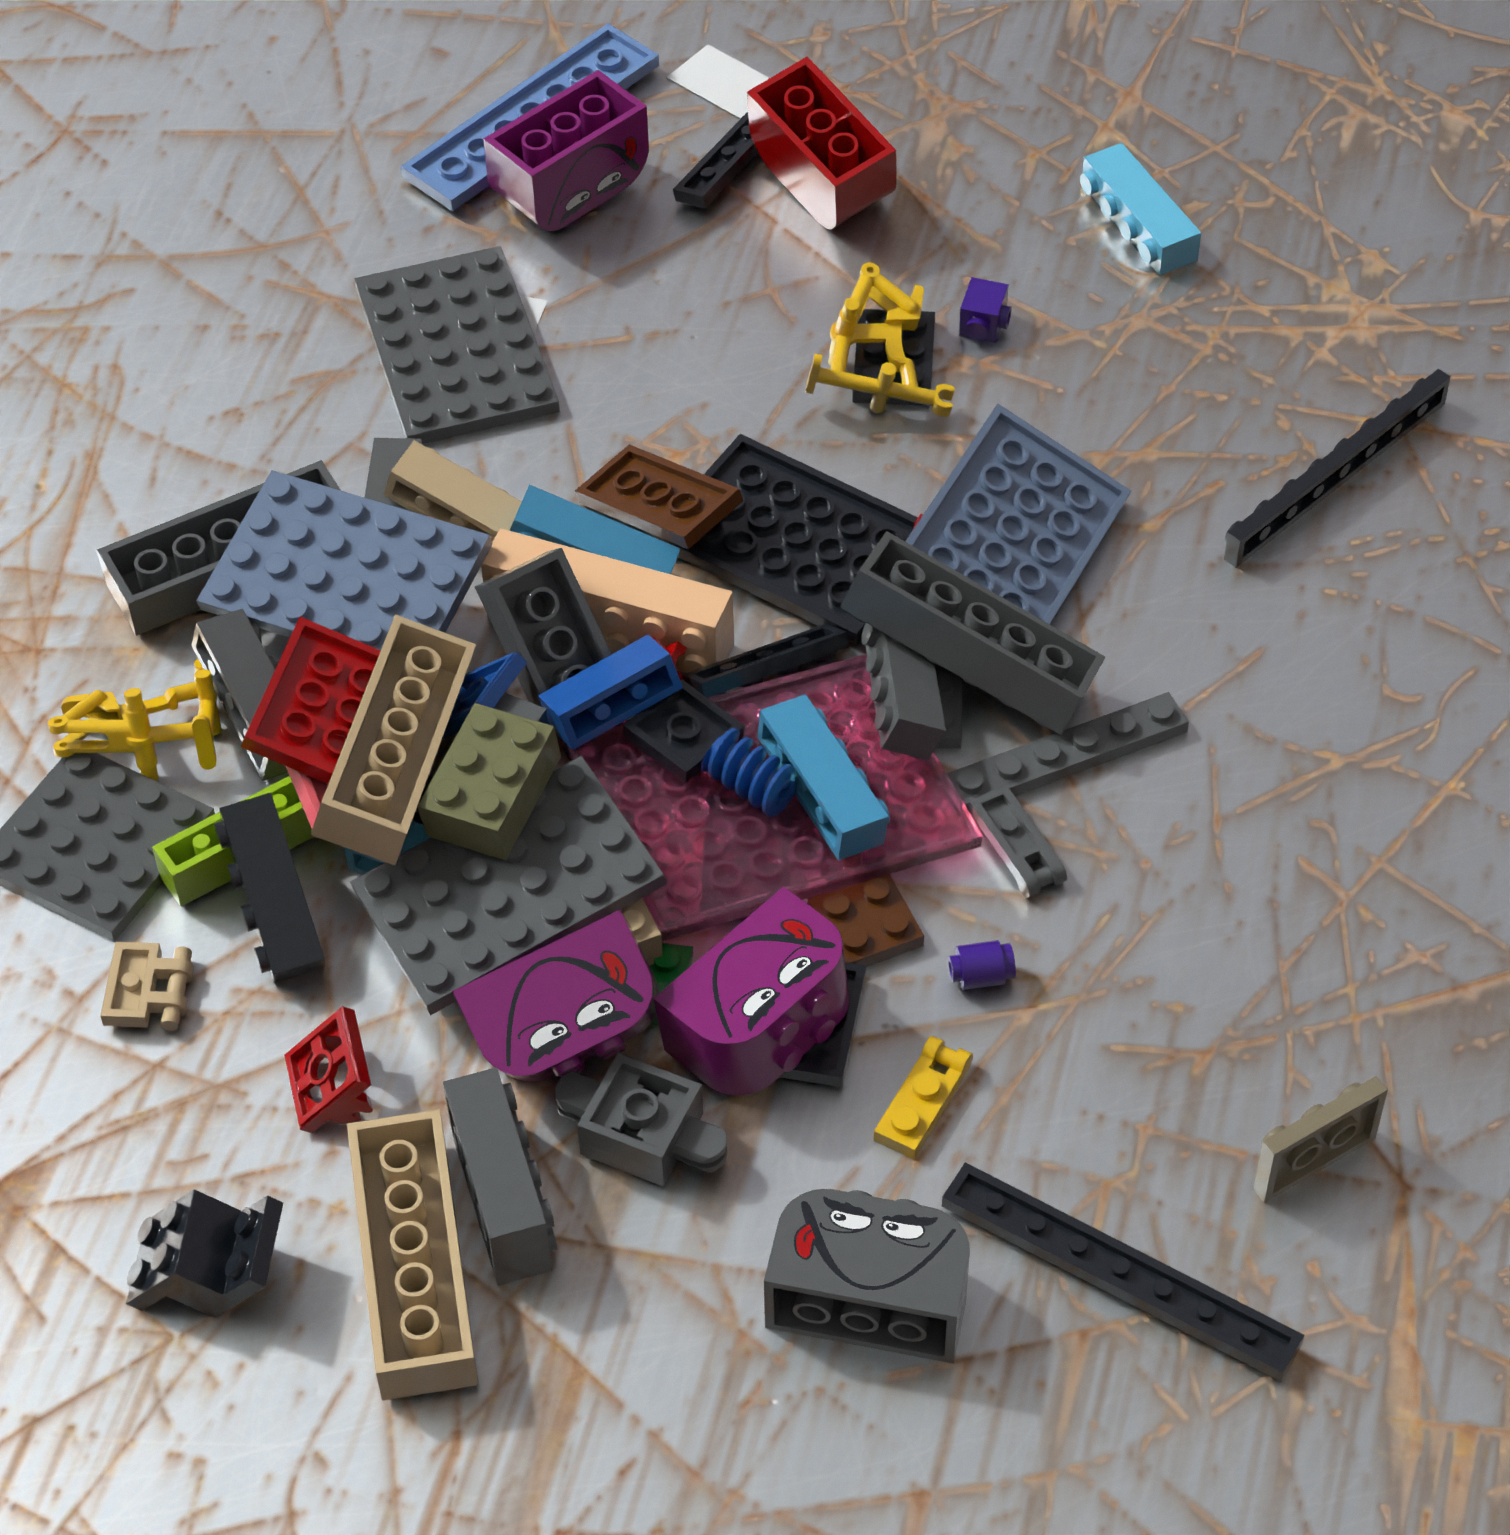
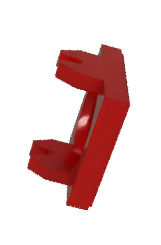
(337, 1041)

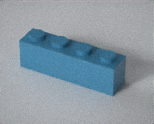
(574, 526)
(826, 779)

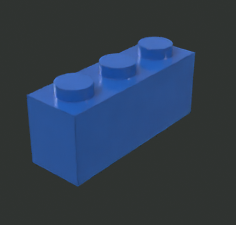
(610, 691)

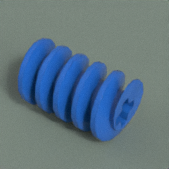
(748, 773)

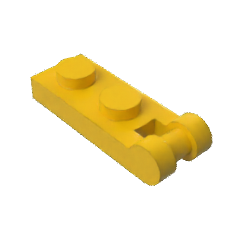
(922, 1098)

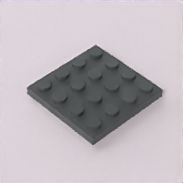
(89, 839)

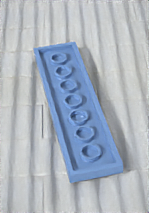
(456, 164)

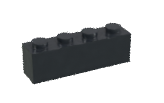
(271, 888)

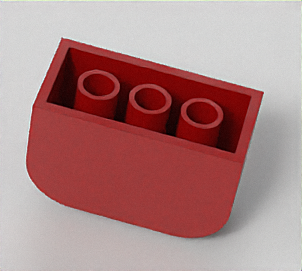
(820, 144)

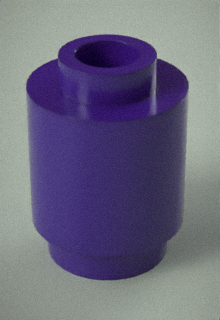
(982, 964)

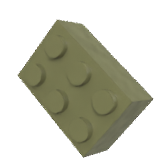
(489, 781)

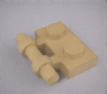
(132, 985)

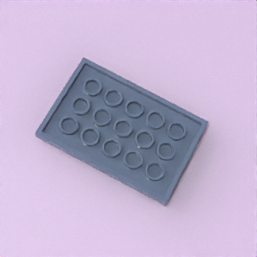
(1020, 515)
(342, 563)

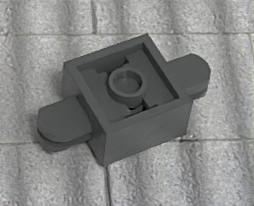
(647, 1100)

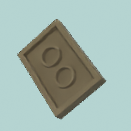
(1319, 1138)

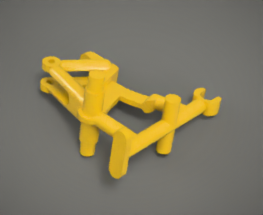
(902, 314)
(129, 723)

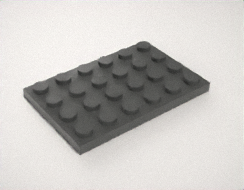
(456, 345)
(469, 913)

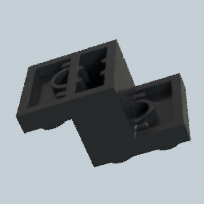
(204, 1253)

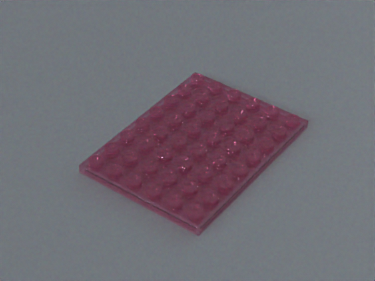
(730, 856)

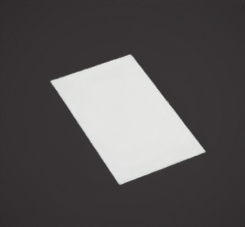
(718, 79)

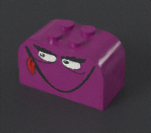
(570, 152)
(757, 998)
(563, 1002)

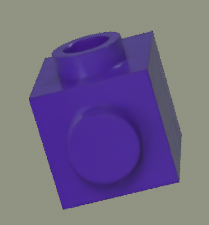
(984, 310)

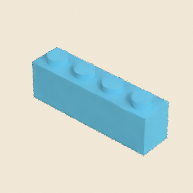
(1140, 209)

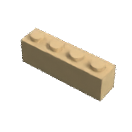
(448, 492)

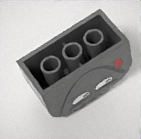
(868, 1273)

